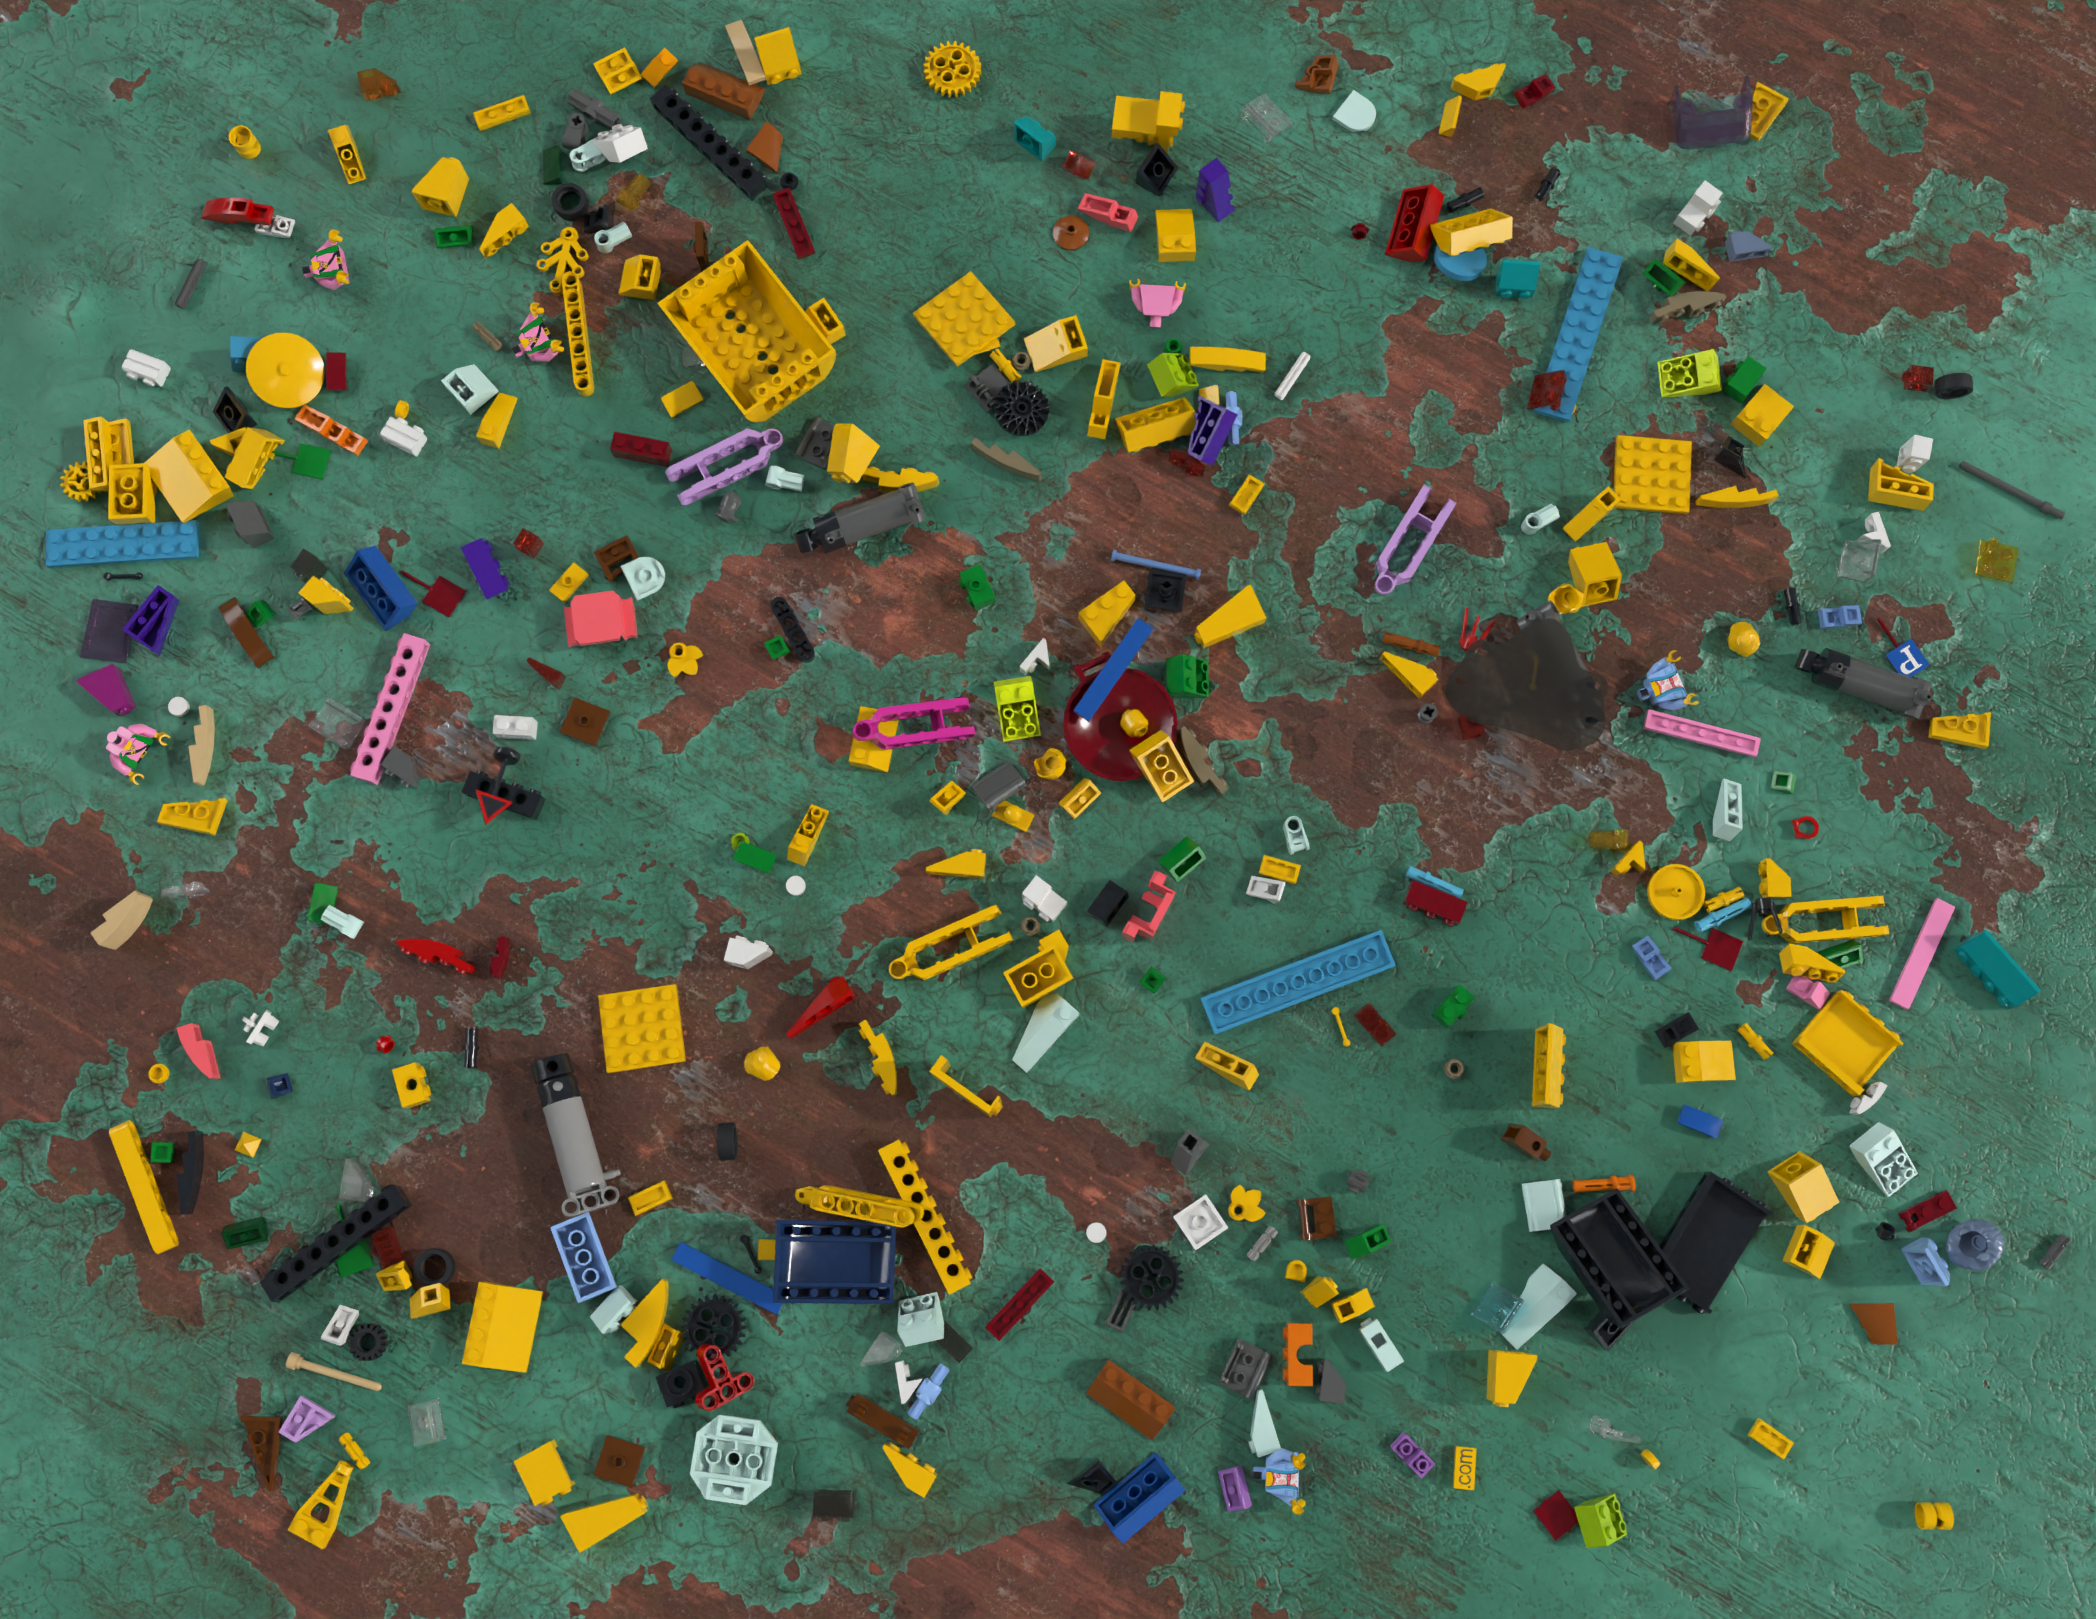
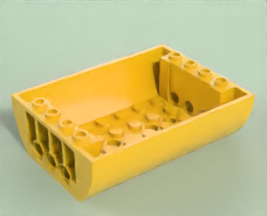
(773, 325)

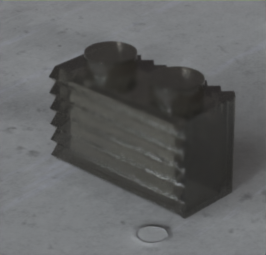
(308, 565)
(834, 1504)

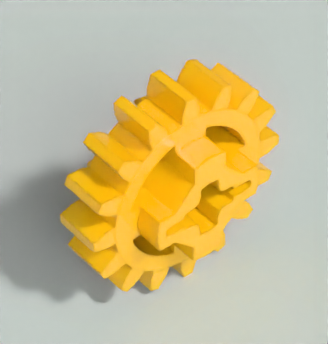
(78, 480)

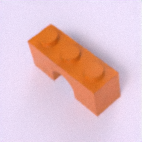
(1296, 1373)

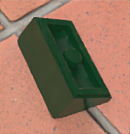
(552, 165)
(244, 1233)

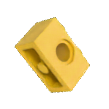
(403, 1077)

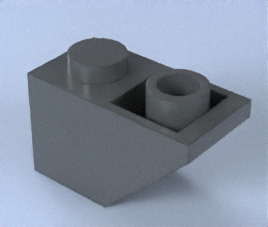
(403, 766)
(1188, 1151)
(1331, 1385)

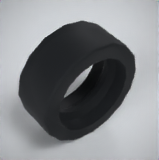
(563, 190)
(1953, 385)
(727, 1141)
(419, 1263)

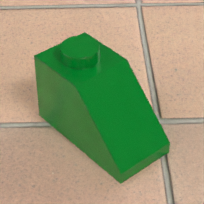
(1367, 1241)

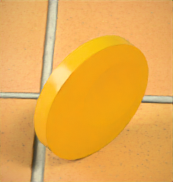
(1676, 892)

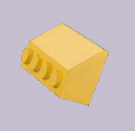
(1472, 231)
(1156, 424)

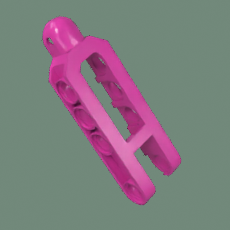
(868, 729)

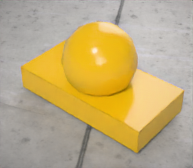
(1013, 816)

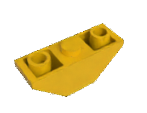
(1479, 82)

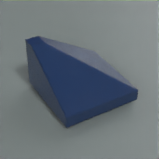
(279, 1085)

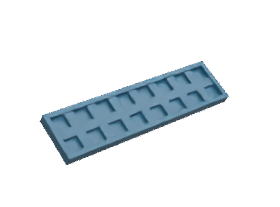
(122, 544)

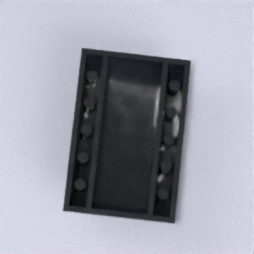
(1617, 1259)

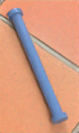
(1155, 564)

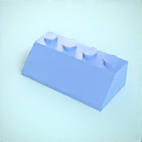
(583, 1257)

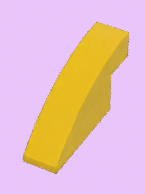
(1103, 399)
(646, 1322)

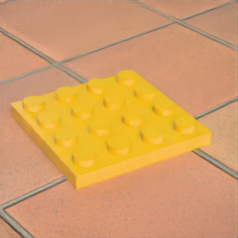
(963, 318)
(1652, 474)
(641, 1028)

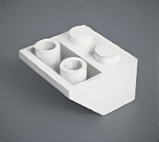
(620, 142)
(745, 954)

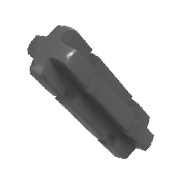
(2054, 1252)

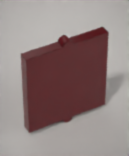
(1556, 1515)

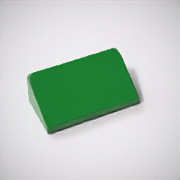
(453, 236)
(754, 856)
(322, 897)
(1844, 954)

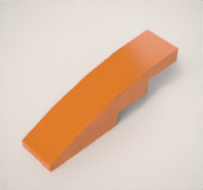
(331, 430)

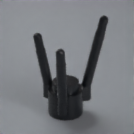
(1763, 907)

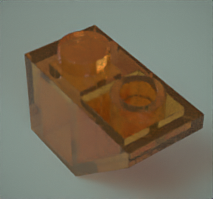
(377, 84)

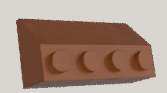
(722, 90)
(1130, 1399)

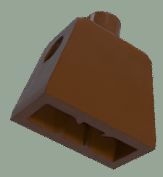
(1526, 1142)

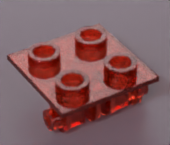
(1547, 390)

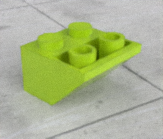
(1172, 374)
(1600, 1521)

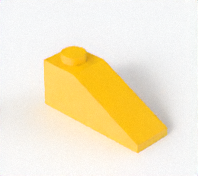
(1689, 264)
(496, 420)
(1413, 675)
(963, 865)
(1228, 1065)

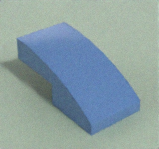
(1839, 617)
(1651, 958)

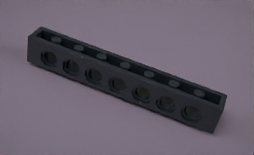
(749, 187)
(273, 1282)

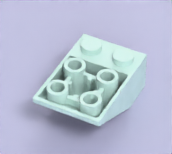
(1884, 1158)

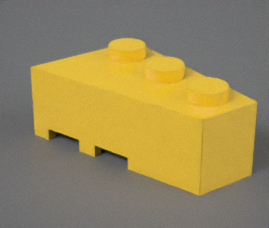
(251, 456)
(1897, 488)
(1106, 612)

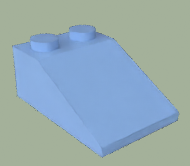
(1927, 1263)

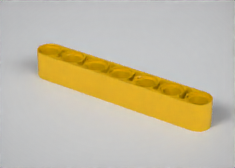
(581, 341)
(143, 1187)

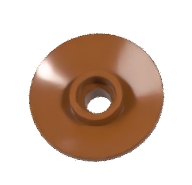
(1070, 240)

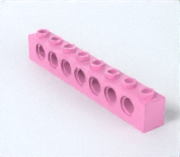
(393, 718)

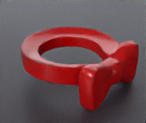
(1795, 822)

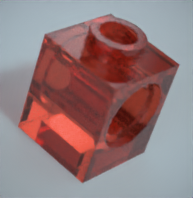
(1918, 378)
(528, 543)

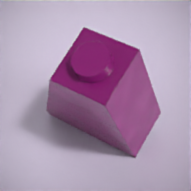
(110, 689)

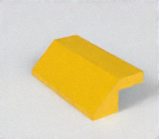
(106, 445)

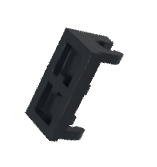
(1108, 903)

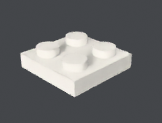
(1200, 1222)

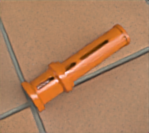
(1601, 1184)

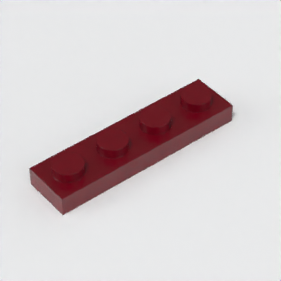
(793, 223)
(1019, 1304)

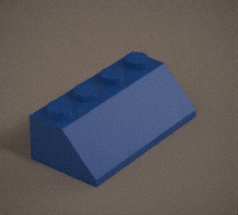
(380, 587)
(1139, 1498)

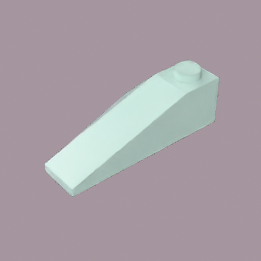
(1046, 1025)
(1543, 1299)

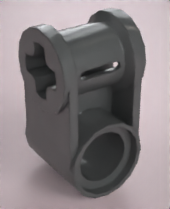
(575, 132)

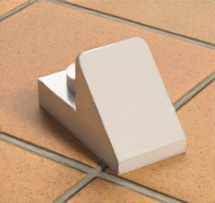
(1876, 531)
(1039, 654)
(1265, 889)
(340, 1325)
(906, 1387)

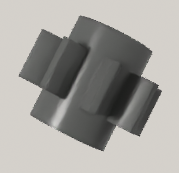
(1357, 1181)

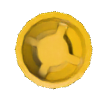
(244, 142)
(1934, 1515)

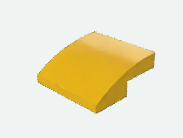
(617, 71)

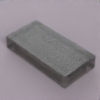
(954, 1343)

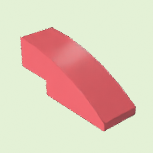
(1108, 212)
(199, 1050)

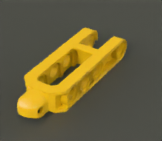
(1849, 919)
(907, 964)
(860, 1205)

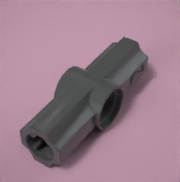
(593, 109)

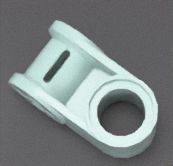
(586, 154)
(1295, 836)

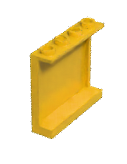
(1847, 1042)
(938, 1071)

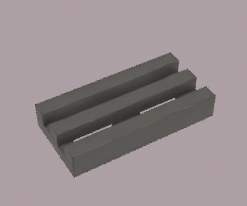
(1115, 1326)

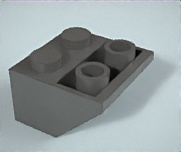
(249, 523)

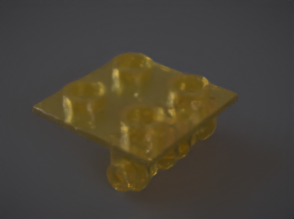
(1996, 560)

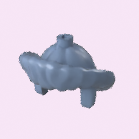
(1975, 1244)

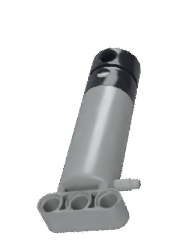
(571, 1135)

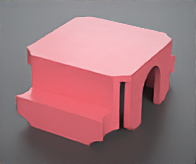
(599, 619)
(1148, 929)

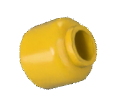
(1134, 723)

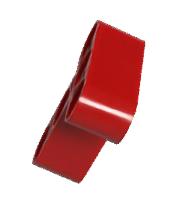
(724, 1379)

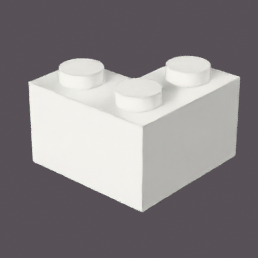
(1699, 207)
(1043, 899)

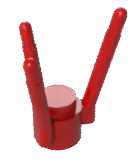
(1466, 641)

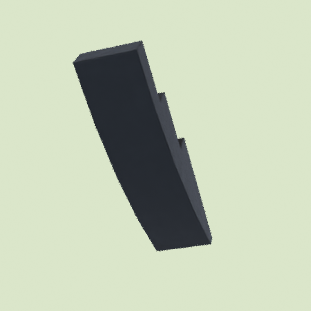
(190, 1180)

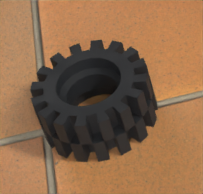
(356, 1338)

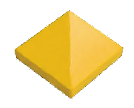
(248, 1144)

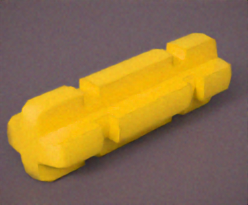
(354, 1451)

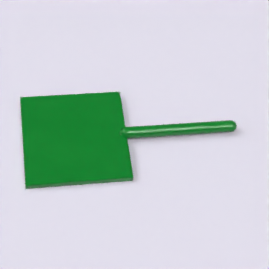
(310, 460)
(356, 1259)

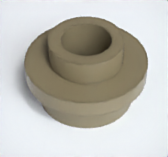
(1021, 356)
(1027, 920)
(1460, 1068)

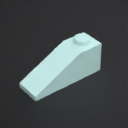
(1728, 811)
(1262, 1430)

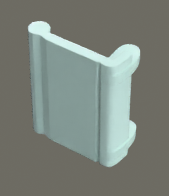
(1543, 1203)

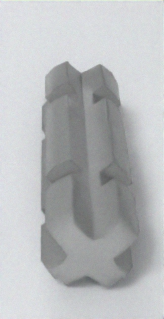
(1262, 1243)

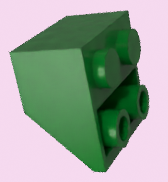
(1187, 677)

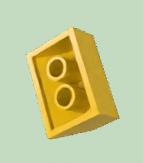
(865, 753)

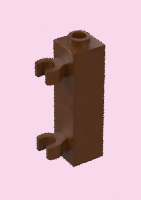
(882, 1420)

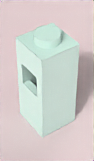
(1380, 1344)

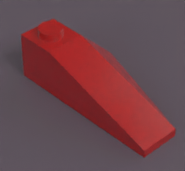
(829, 1000)

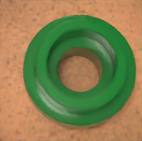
(1173, 342)

